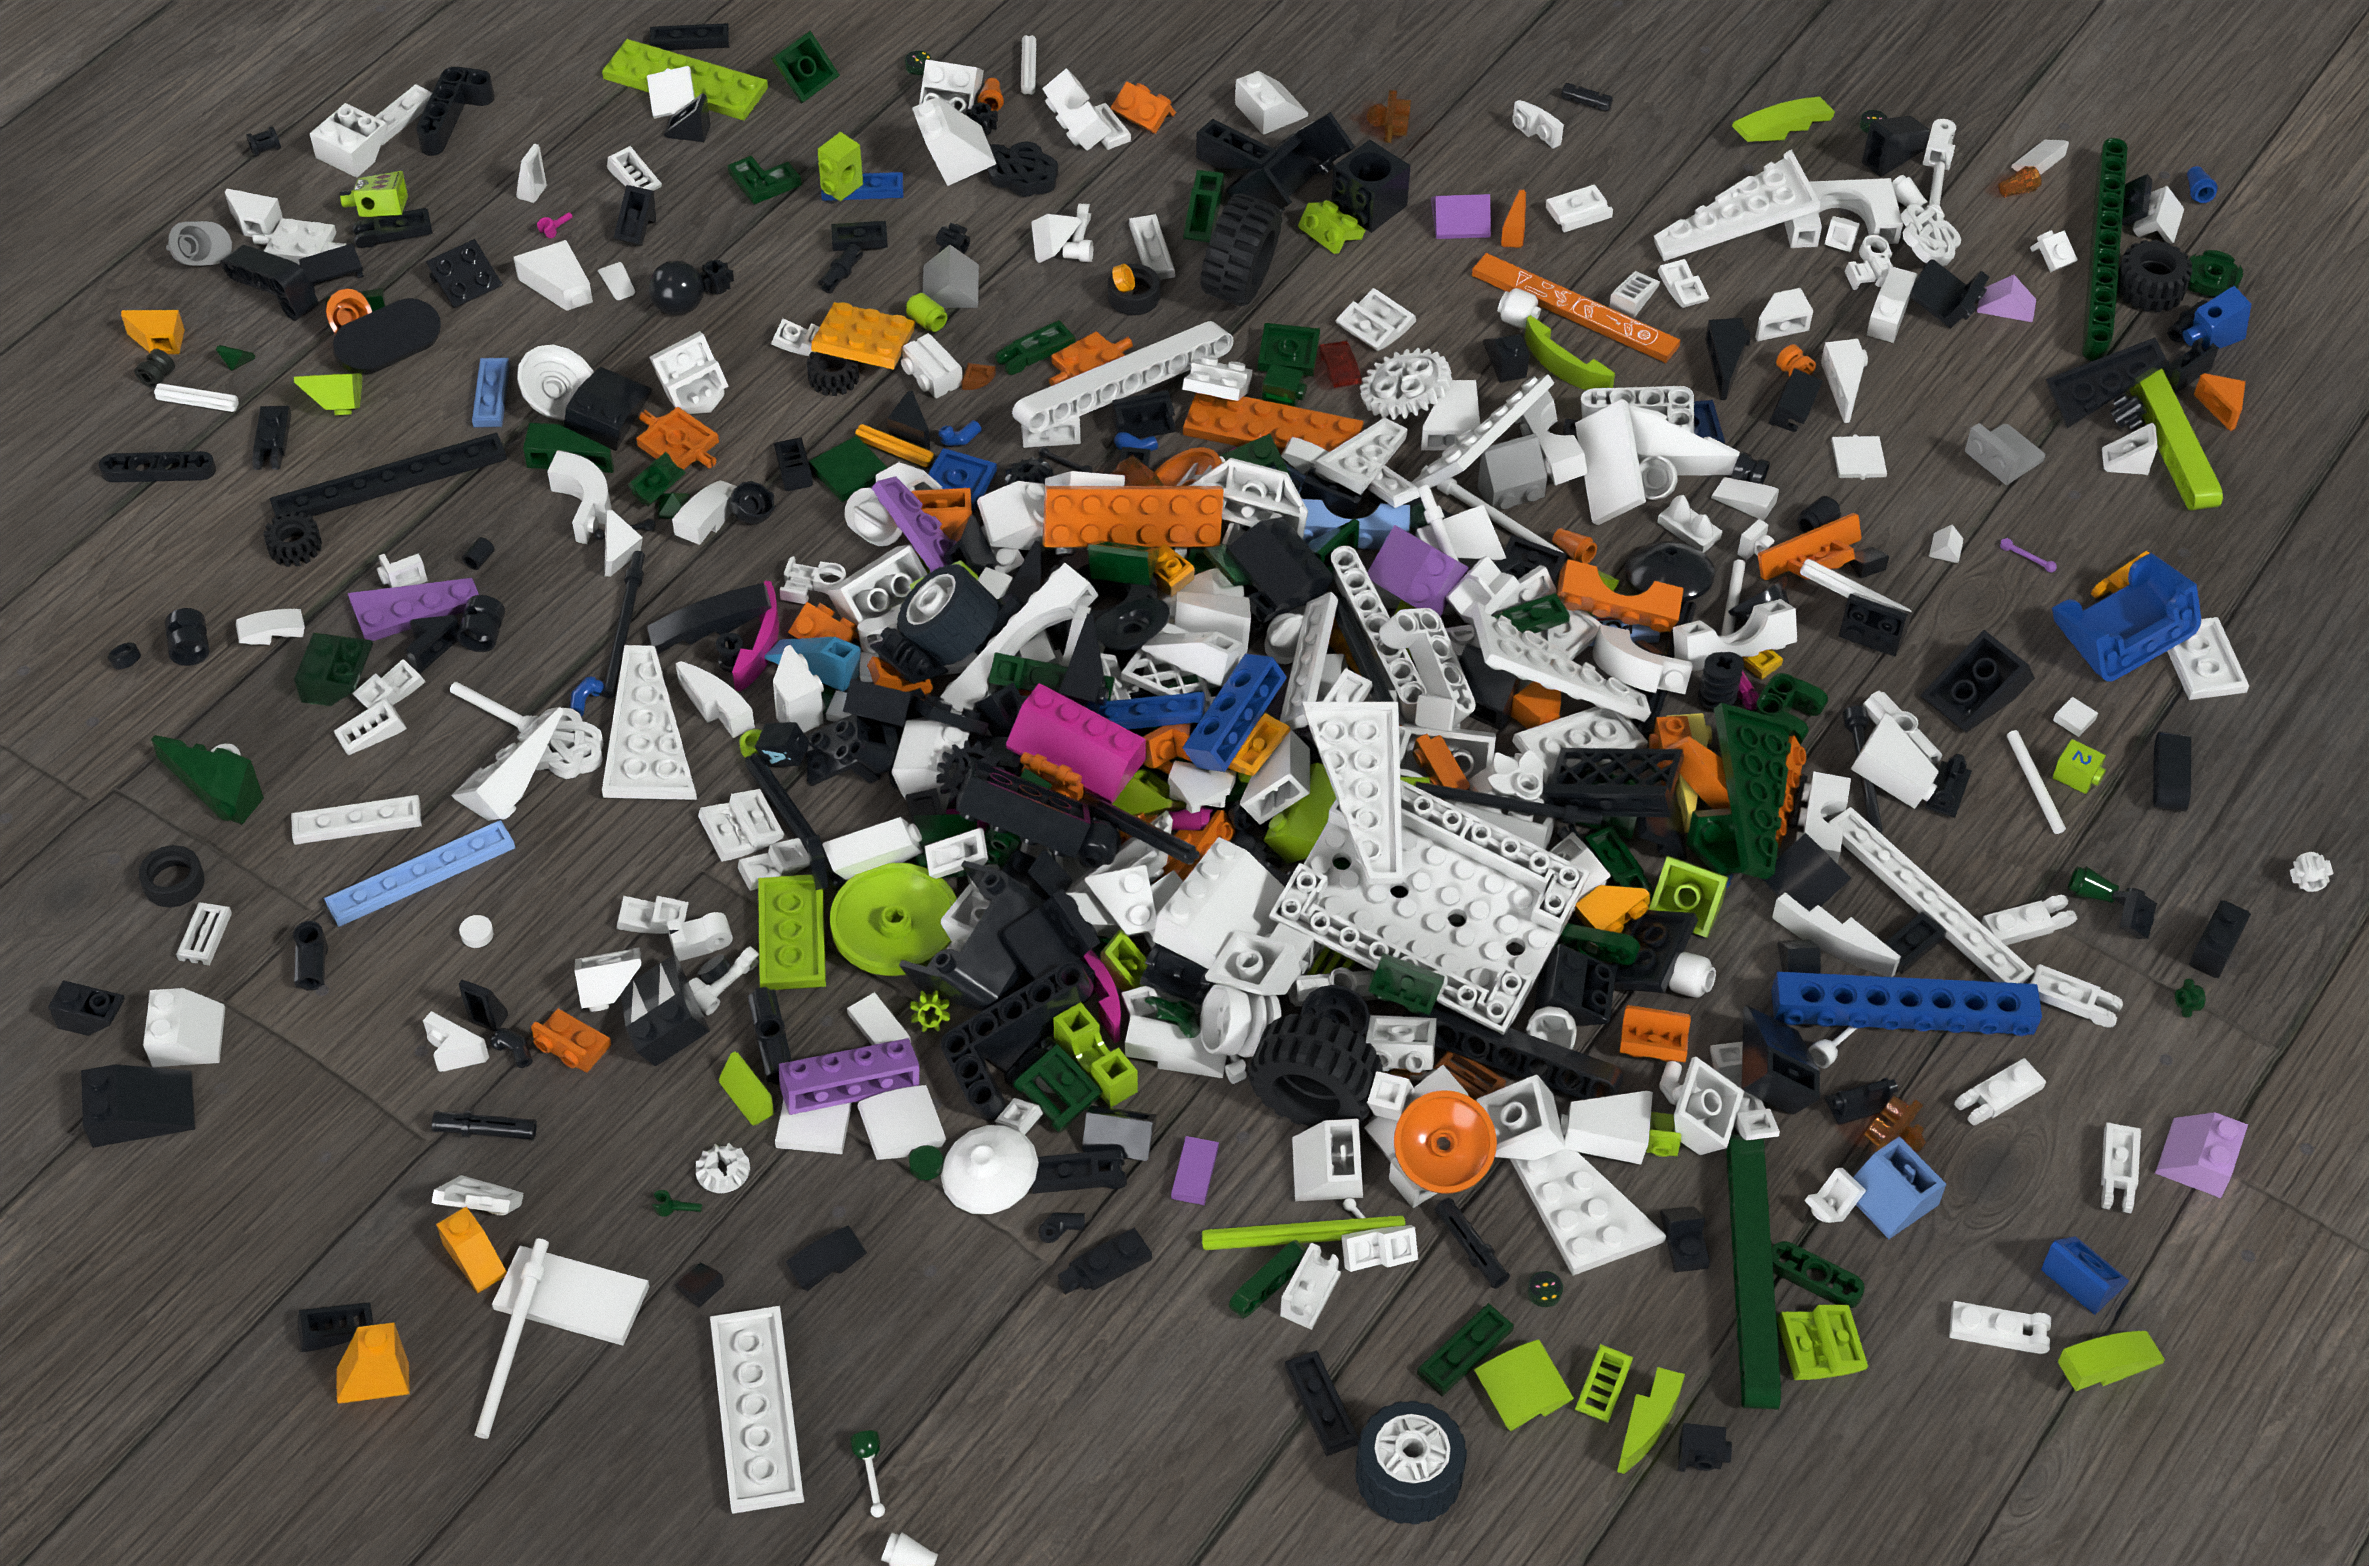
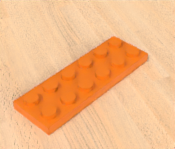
(1251, 418)
(1133, 515)

